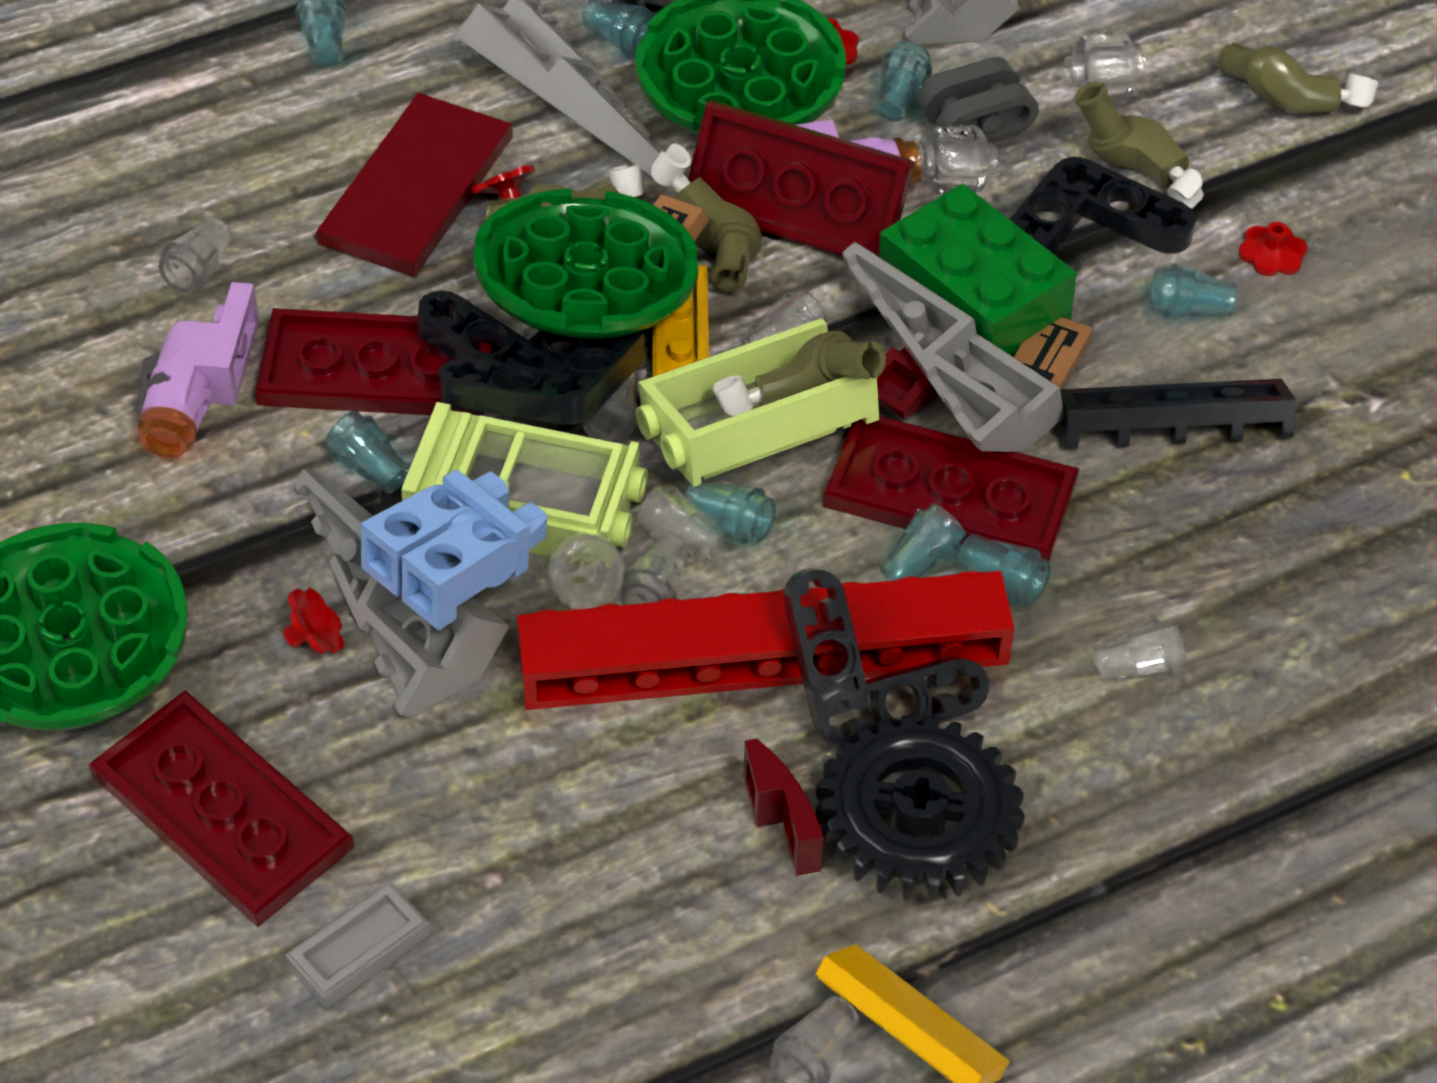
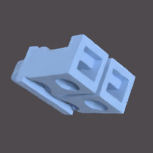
(450, 544)

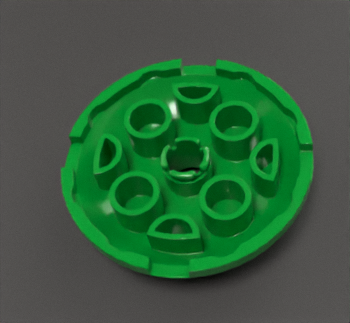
(741, 53)
(585, 263)
(115, 604)

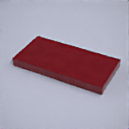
(800, 179)
(415, 184)
(351, 363)
(900, 467)
(221, 807)

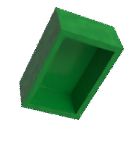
(982, 266)

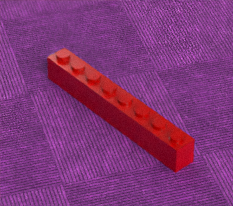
(747, 639)

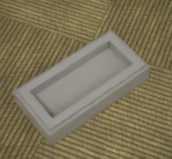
(357, 945)

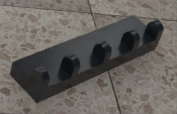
(1177, 407)

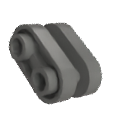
(979, 95)

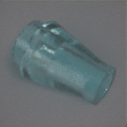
(618, 23)
(323, 29)
(902, 76)
(1187, 293)
(364, 449)
(738, 510)
(924, 544)
(1022, 567)

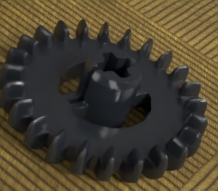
(919, 805)

